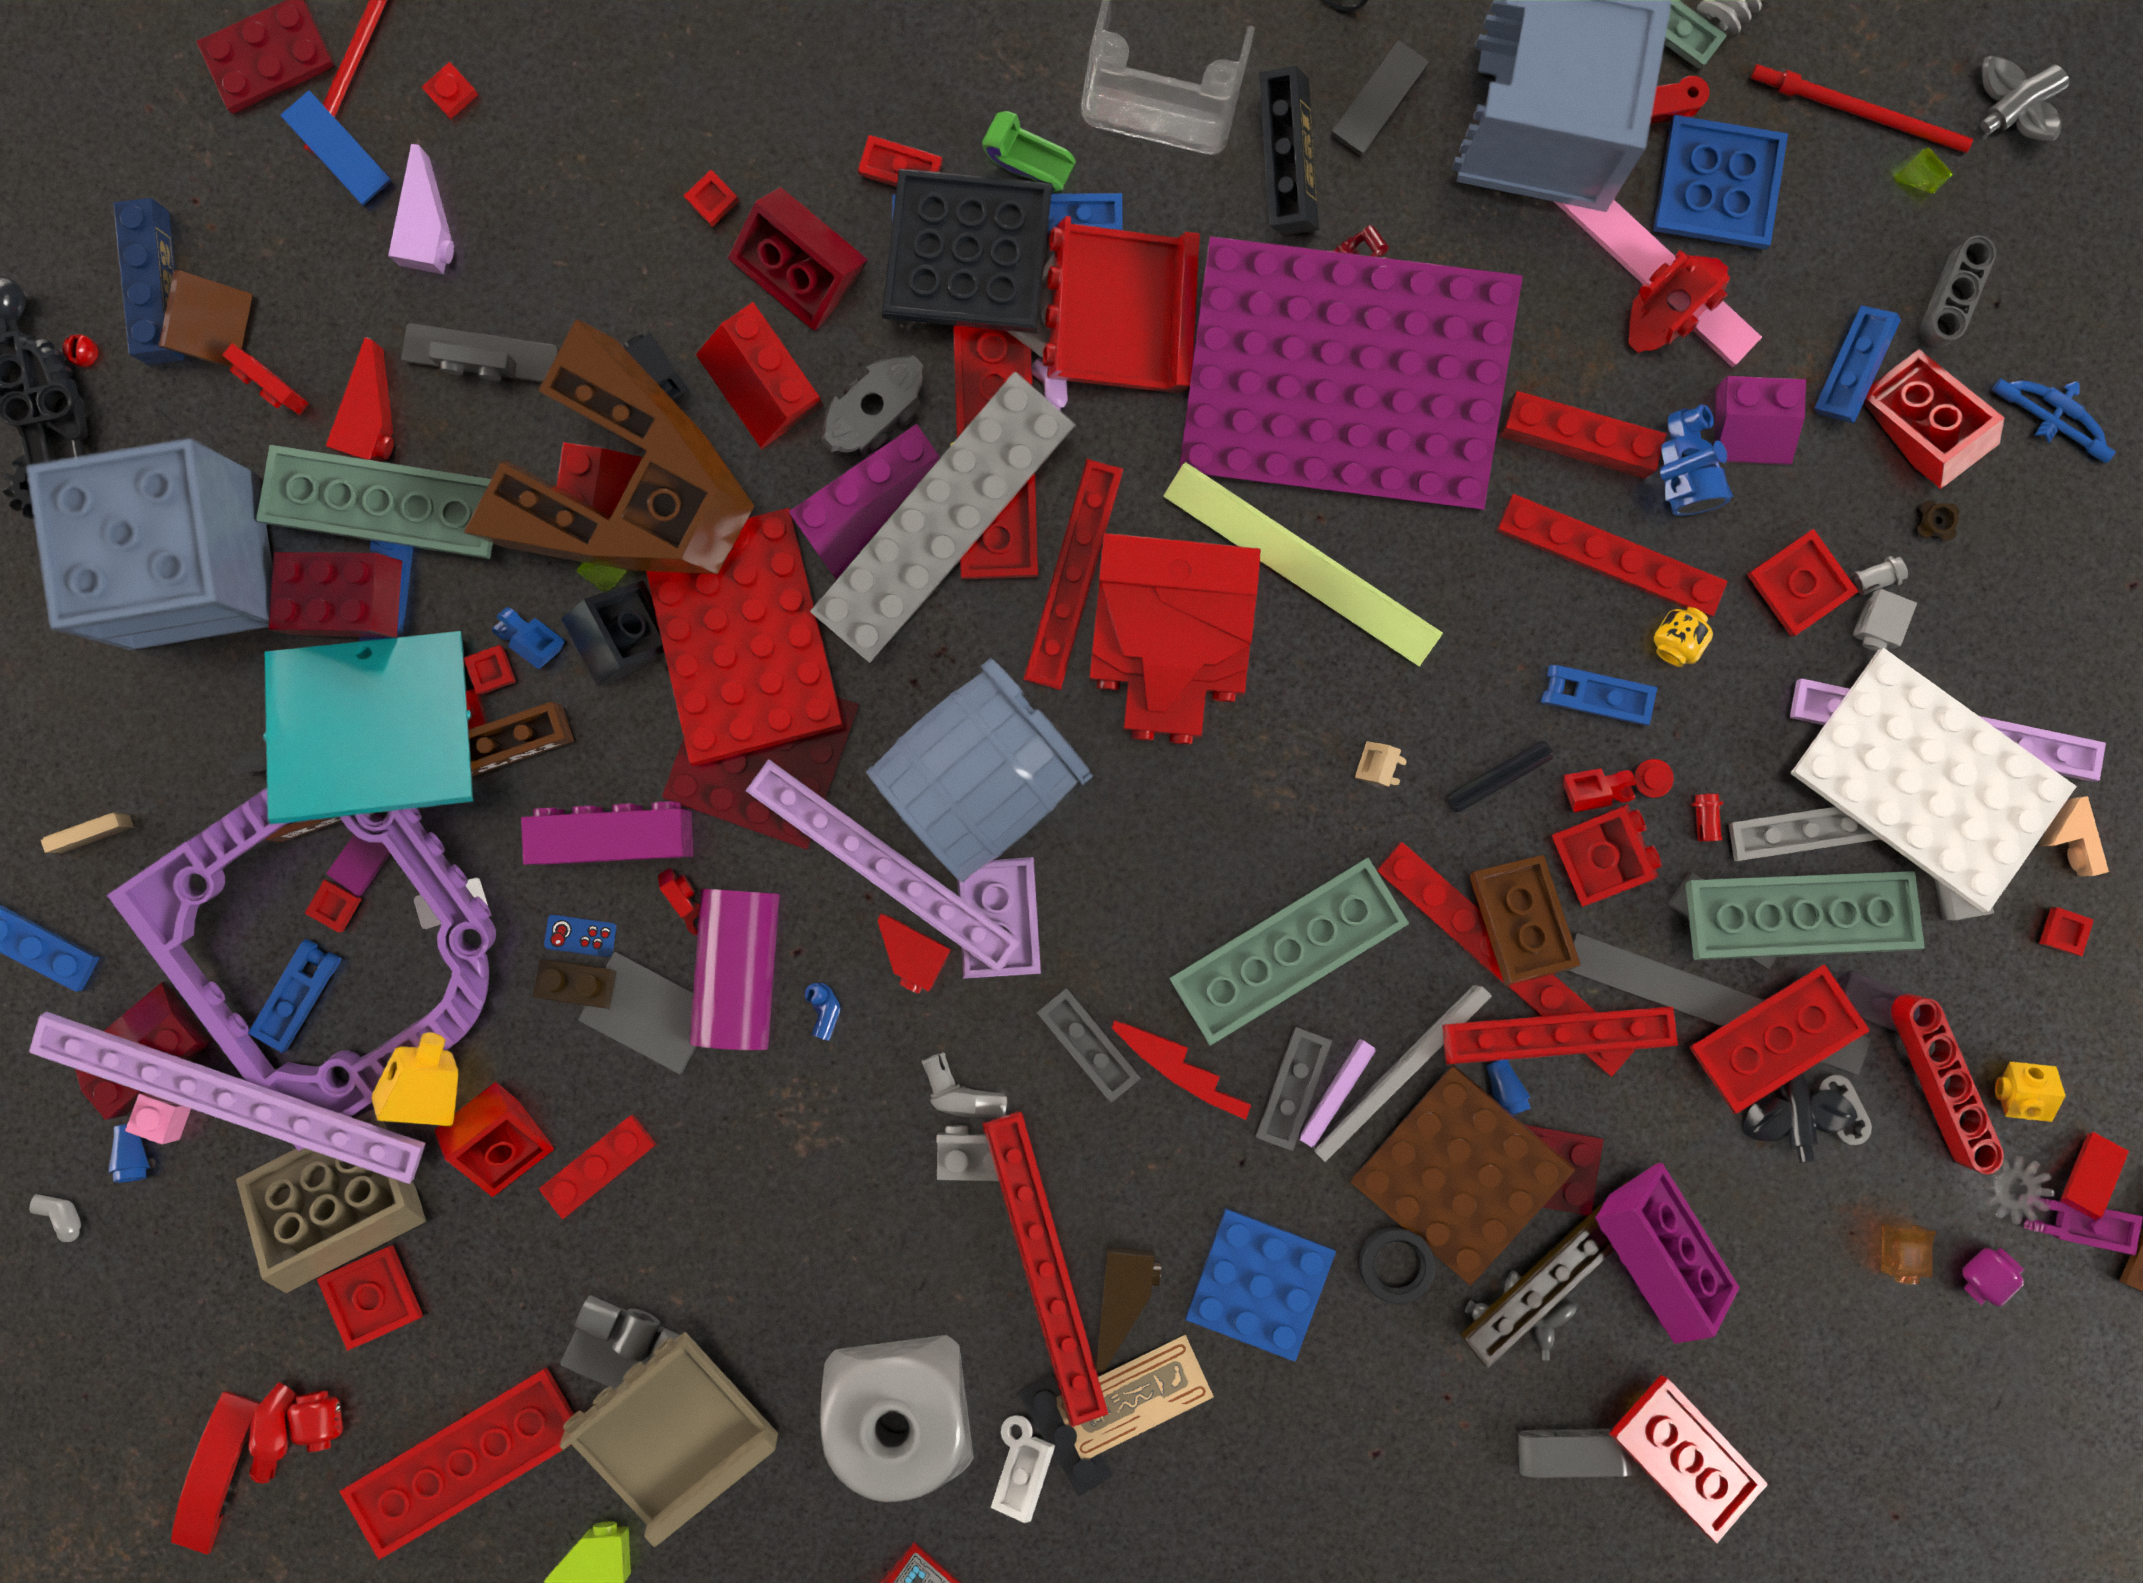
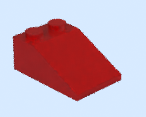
(1934, 418)
(596, 474)

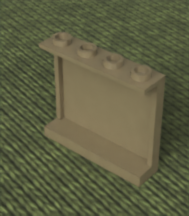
(671, 1436)

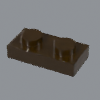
(574, 984)

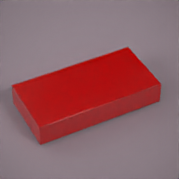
(2094, 1176)

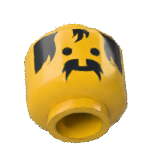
(1683, 636)

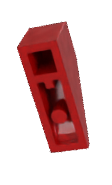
(364, 416)

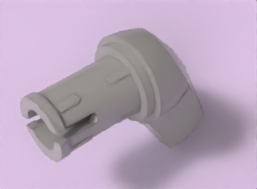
(958, 1099)

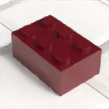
(335, 594)

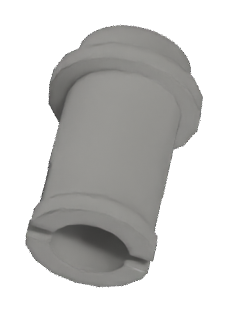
(1881, 575)

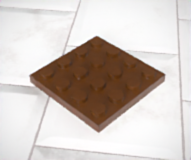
(1462, 1174)

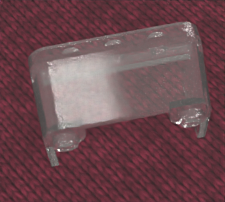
(1159, 105)

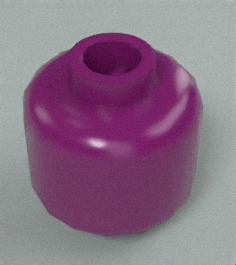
(1992, 1277)

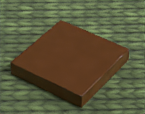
(204, 318)

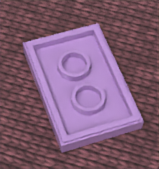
(1006, 895)

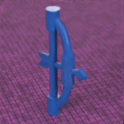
(2051, 422)

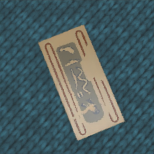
(1143, 1396)

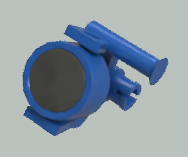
(1685, 487)

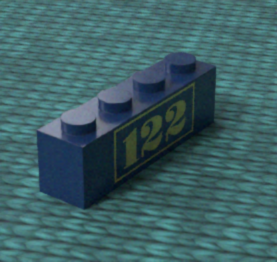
(146, 275)

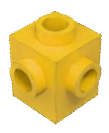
(2030, 1091)

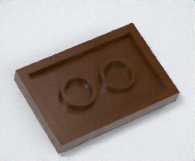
(1524, 920)

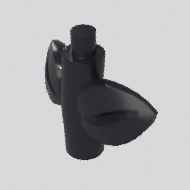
(1799, 1116)

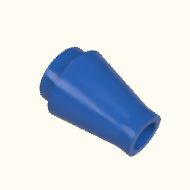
(1507, 1087)
(128, 1157)

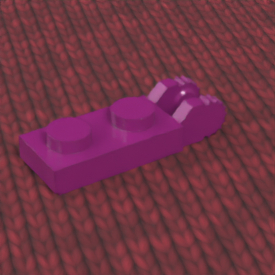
(2114, 1231)

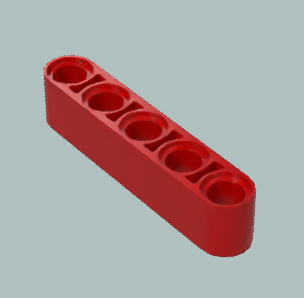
(1960, 1095)

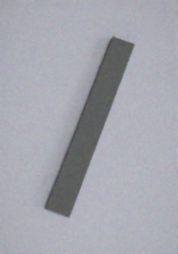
(1683, 991)

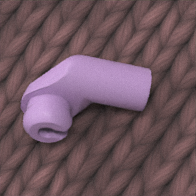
(1054, 389)

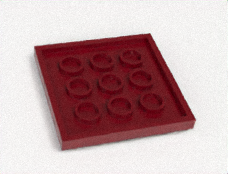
(721, 785)

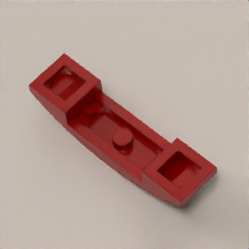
(211, 1473)

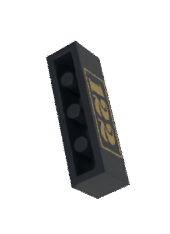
(1289, 151)

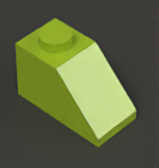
(597, 1557)

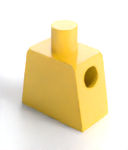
(418, 1084)

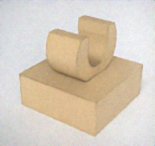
(1379, 764)

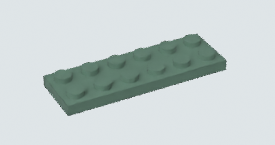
(371, 500)
(1804, 915)
(1288, 951)

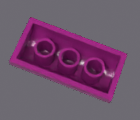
(734, 969)

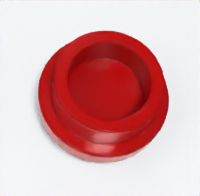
(1653, 778)

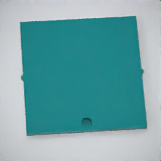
(366, 727)

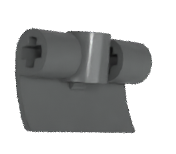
(612, 1341)

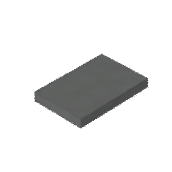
(646, 1014)

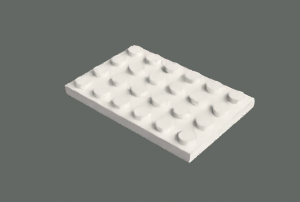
(1933, 780)

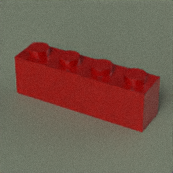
(1582, 435)

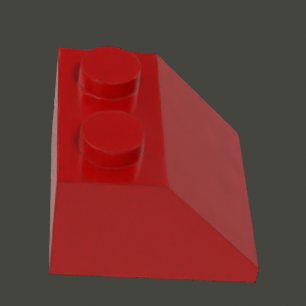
(493, 1140)

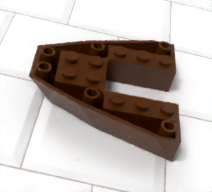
(679, 505)

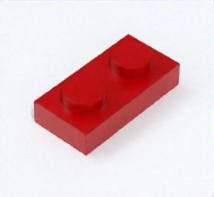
(884, 159)

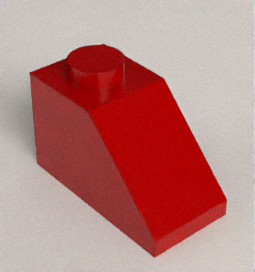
(912, 954)

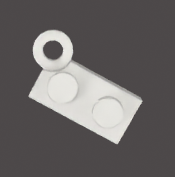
(1022, 1472)

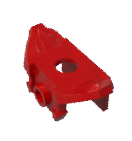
(1651, 317)

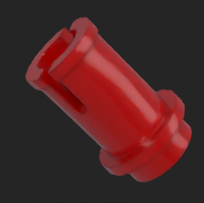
(1708, 816)

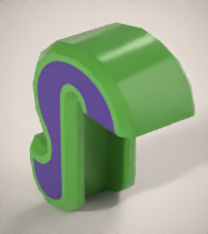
(1026, 153)

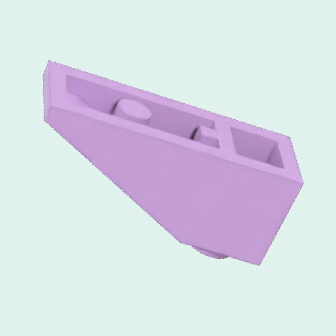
(421, 229)

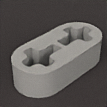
(1863, 1130)

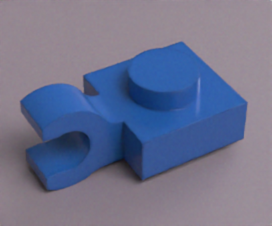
(529, 640)

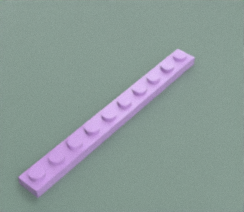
(226, 1097)

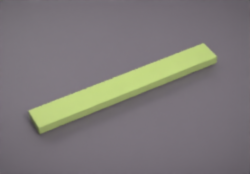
(1303, 564)

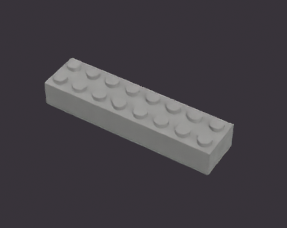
(943, 517)

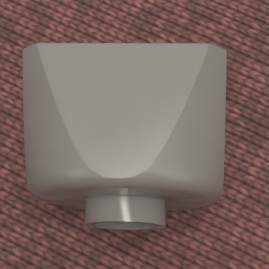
(907, 1377)

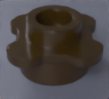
(1949, 519)

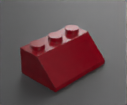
(796, 257)
(155, 1022)

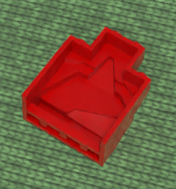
(1172, 629)

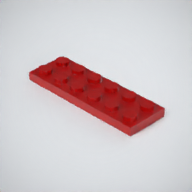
(459, 1464)

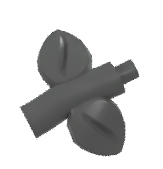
(2022, 99)

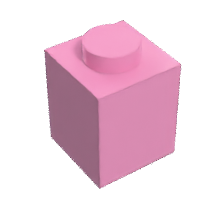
(157, 1119)

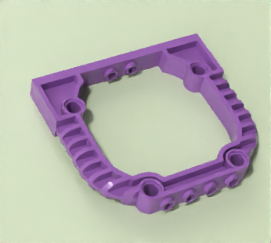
(163, 909)

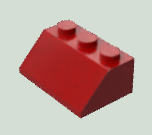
(758, 376)

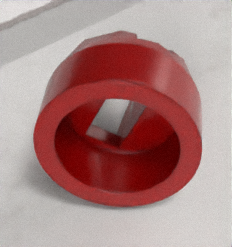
(85, 350)

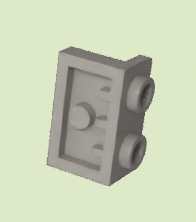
(964, 1155)

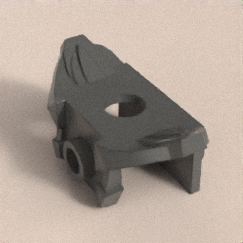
(897, 383)

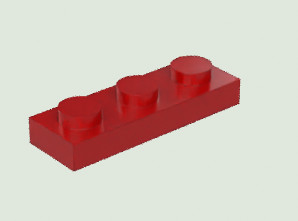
(597, 1166)

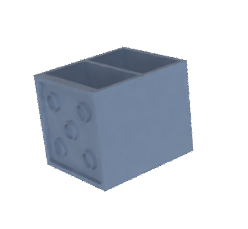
(152, 545)

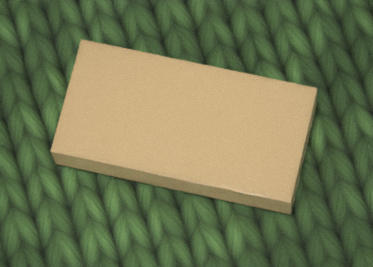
(86, 833)

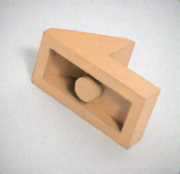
(2078, 828)

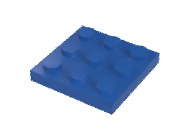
(1720, 182)
(1260, 1284)

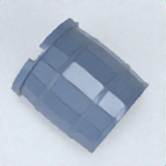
(978, 772)

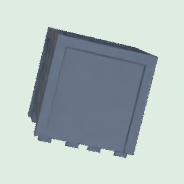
(1565, 97)

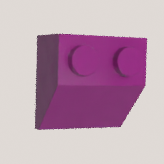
(1759, 418)

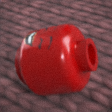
(315, 1420)

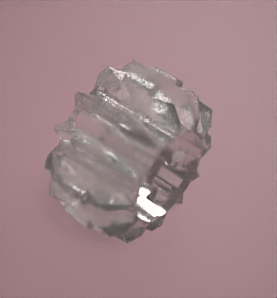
(2026, 1201)

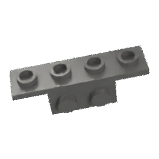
(477, 353)

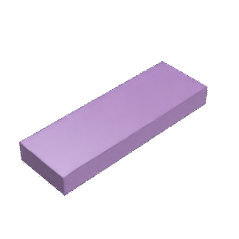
(1336, 1092)

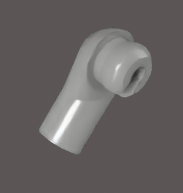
(61, 1213)

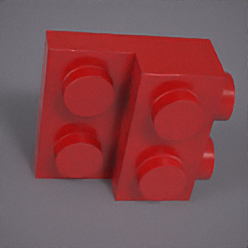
(1607, 854)

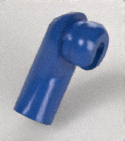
(826, 1006)

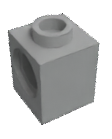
(1884, 620)

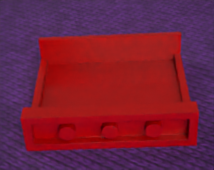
(1121, 307)

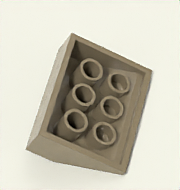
(321, 1212)

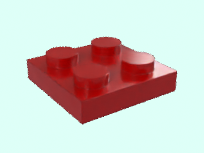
(1802, 583)
(369, 1297)

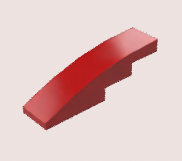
(1168, 1059)

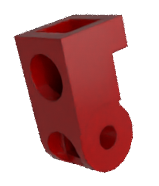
(1679, 99)

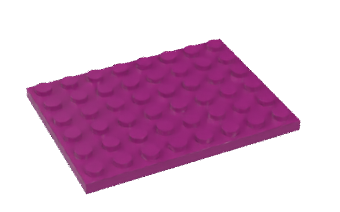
(1349, 372)

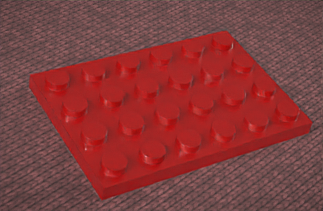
(746, 646)

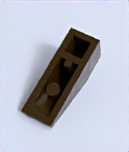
(1125, 1294)

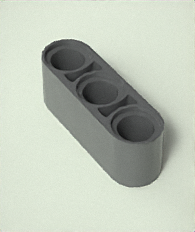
(1970, 280)
(1572, 1454)

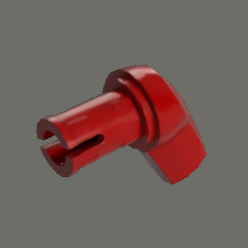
(269, 1433)

